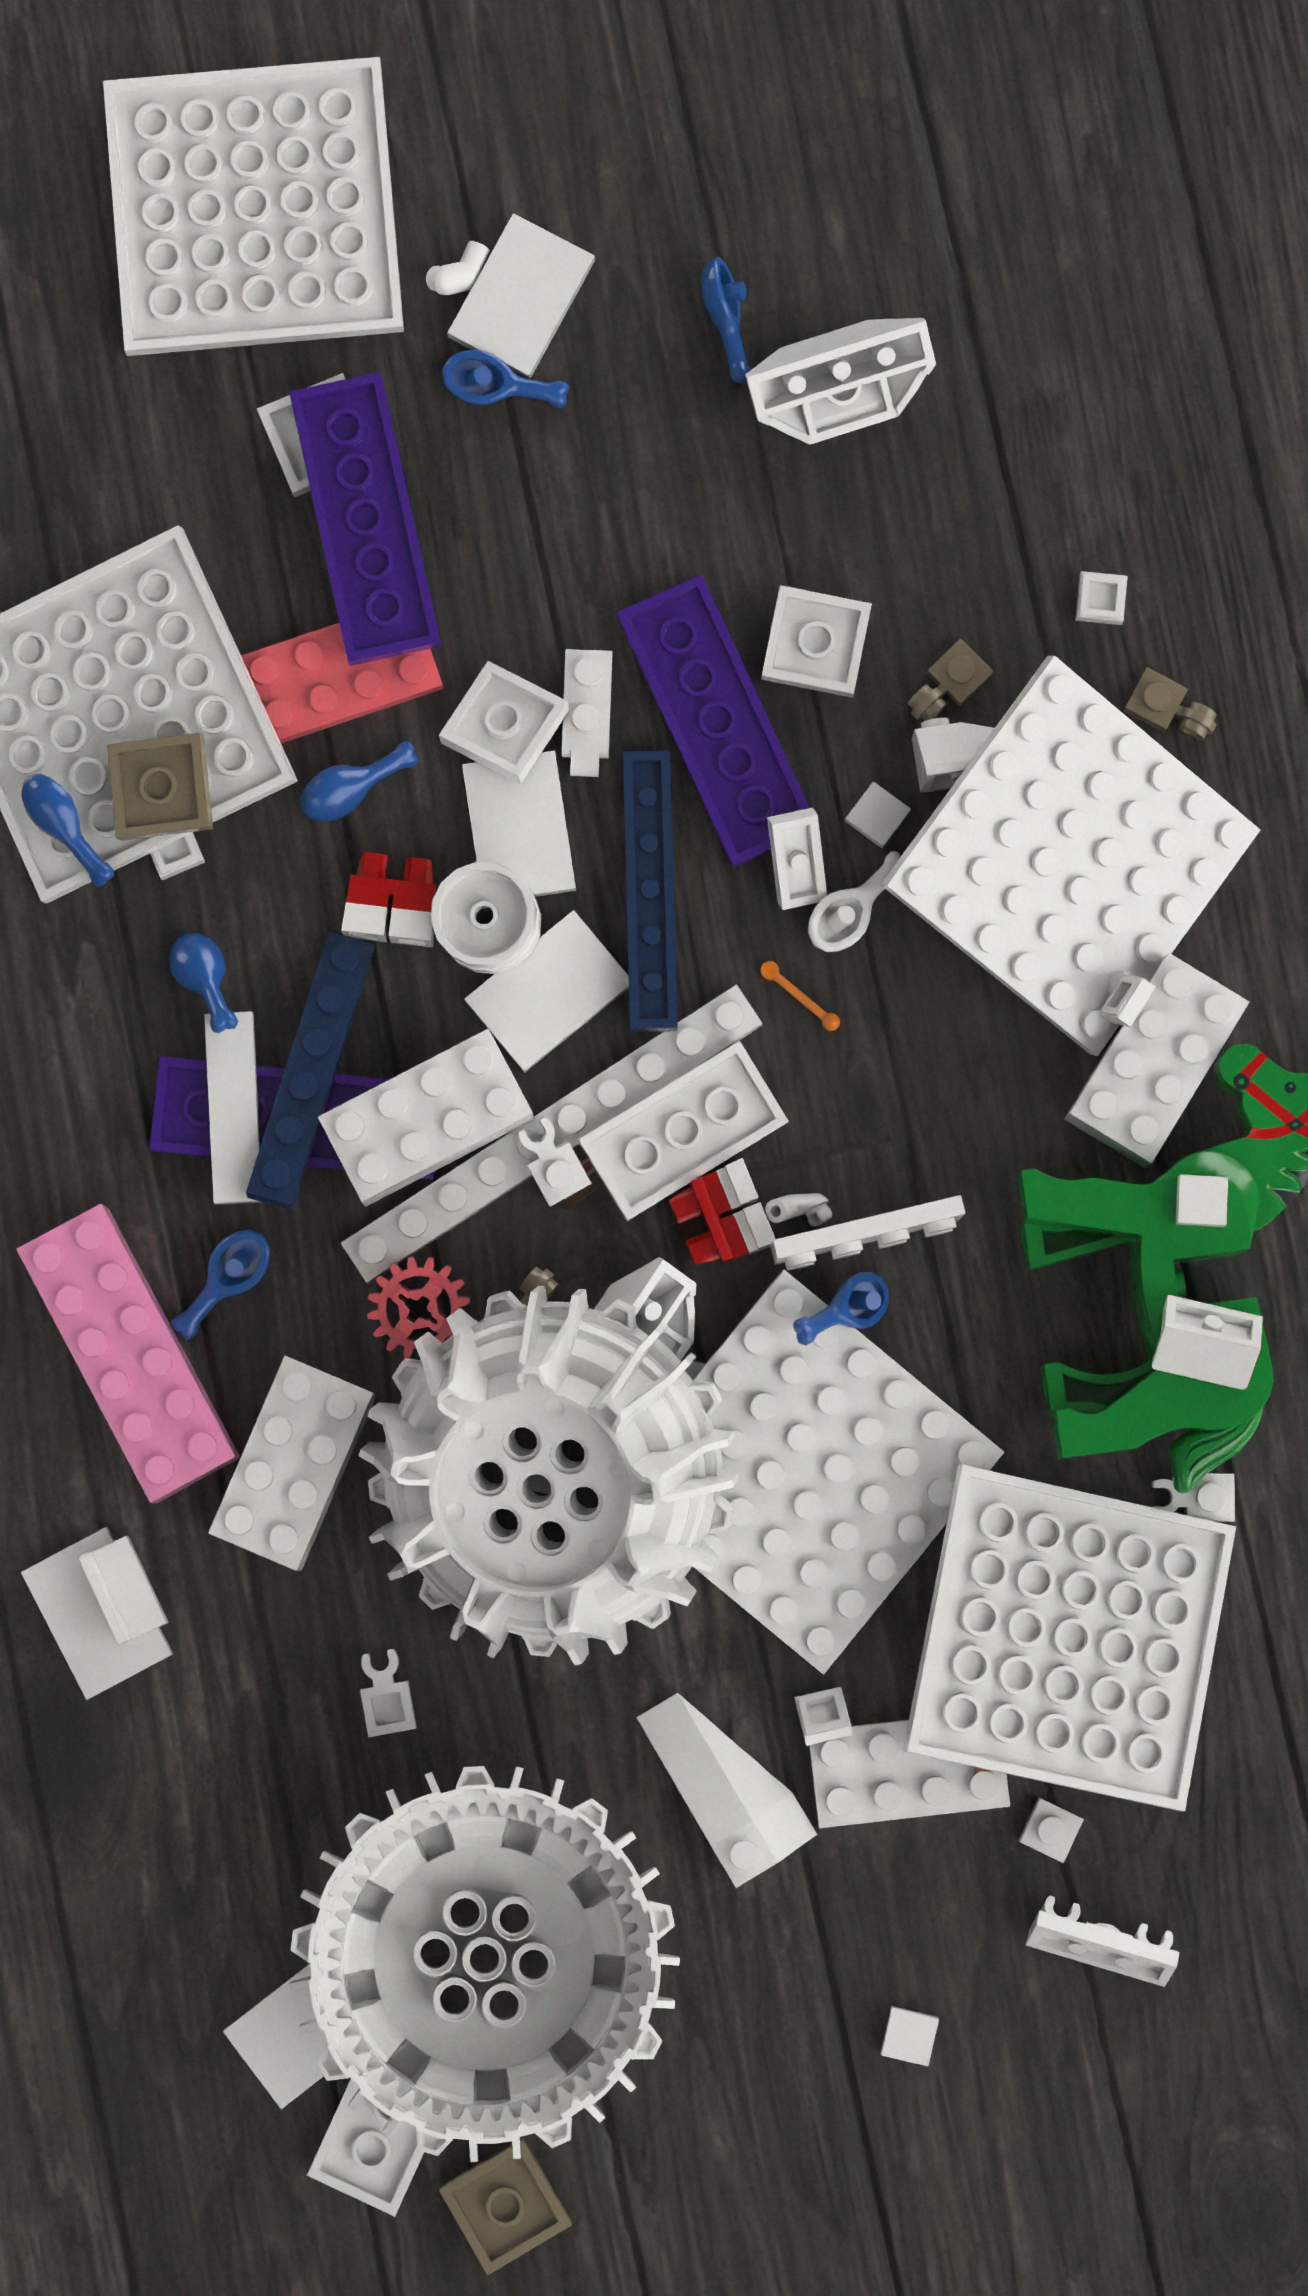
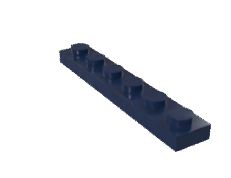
(649, 891)
(310, 1071)

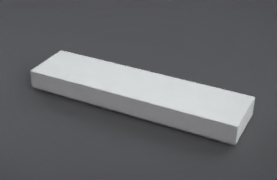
(232, 1108)

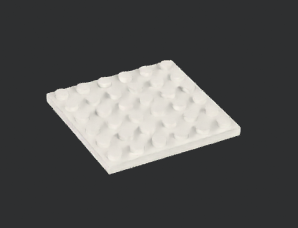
(253, 206)
(117, 661)
(1070, 853)
(836, 1470)
(1070, 1638)

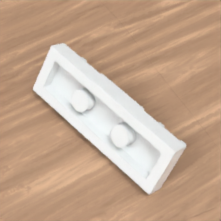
(1103, 1945)

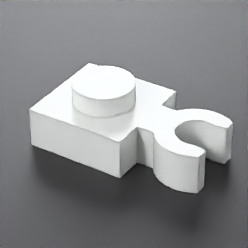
(555, 1167)
(1209, 1500)
(387, 1704)

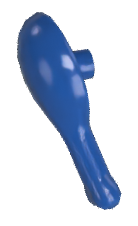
(722, 302)
(486, 379)
(342, 787)
(57, 816)
(200, 968)
(232, 1269)
(856, 1304)

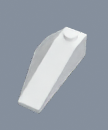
(945, 751)
(733, 1798)

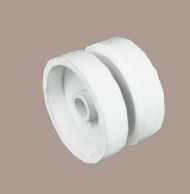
(463, 902)

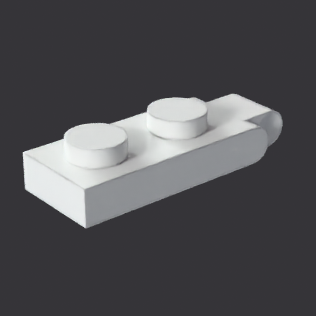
(589, 701)

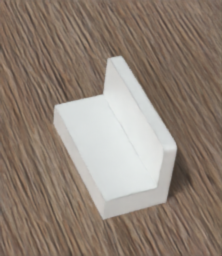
(1208, 1342)
(123, 1590)

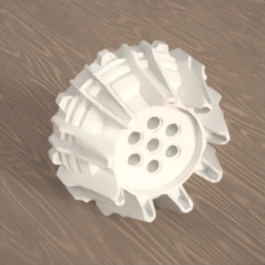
(564, 1379)
(470, 2069)

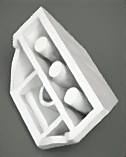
(842, 378)
(659, 1297)

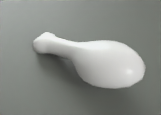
(845, 914)

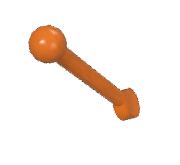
(770, 972)

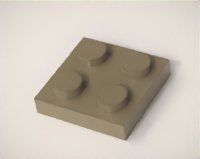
(160, 786)
(505, 2207)

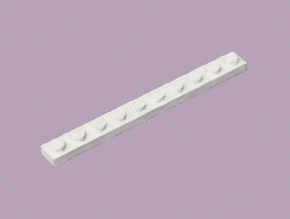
(503, 1164)

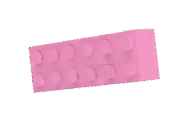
(128, 1353)

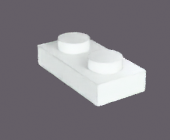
(797, 858)

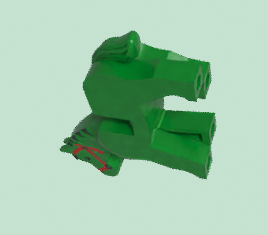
(1097, 1214)

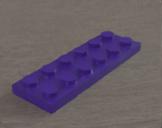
(365, 519)
(713, 715)
(182, 1109)

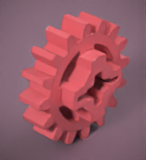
(393, 1288)

